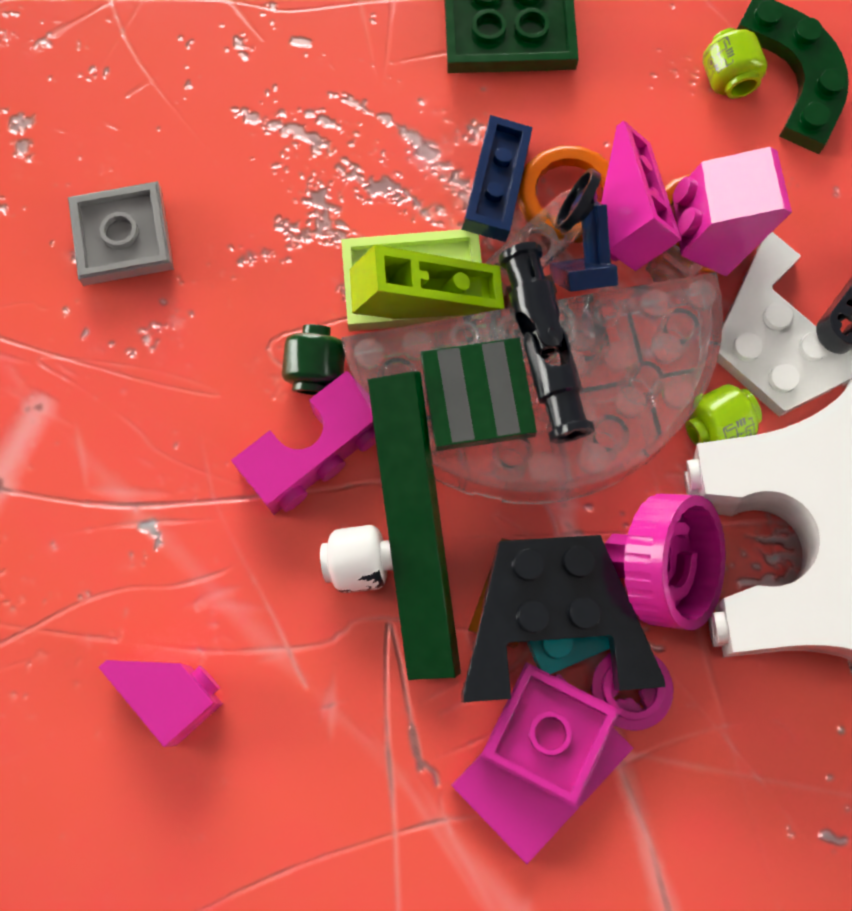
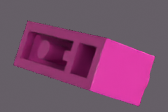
(636, 202)

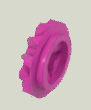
(632, 717)

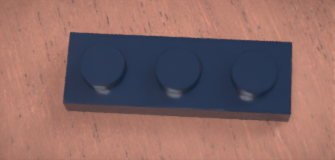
(497, 179)

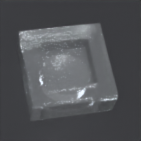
(672, 266)

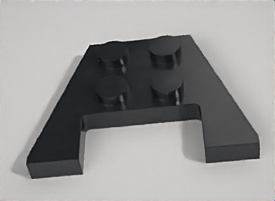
(556, 593)

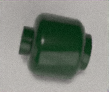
(312, 359)

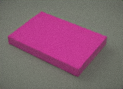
(522, 812)

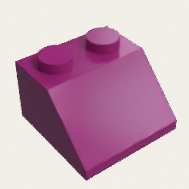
(730, 207)

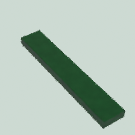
(414, 526)

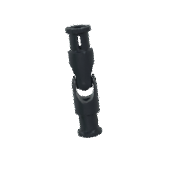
(538, 320)

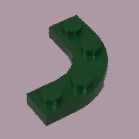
(815, 61)

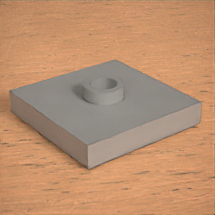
(120, 233)

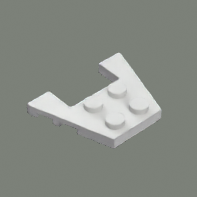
(774, 345)

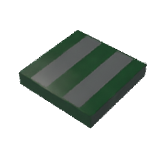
(478, 394)

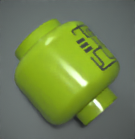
(734, 63)
(724, 415)

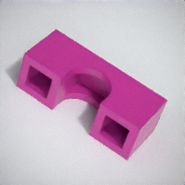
(283, 473)

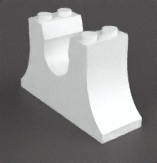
(807, 482)

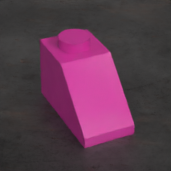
(165, 696)

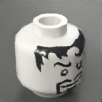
(356, 559)

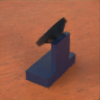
(596, 267)

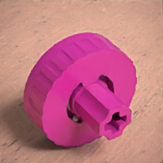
(672, 560)

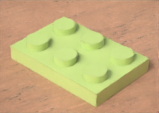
(448, 243)

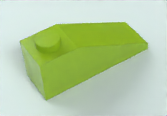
(420, 285)

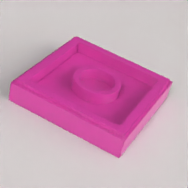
(550, 734)

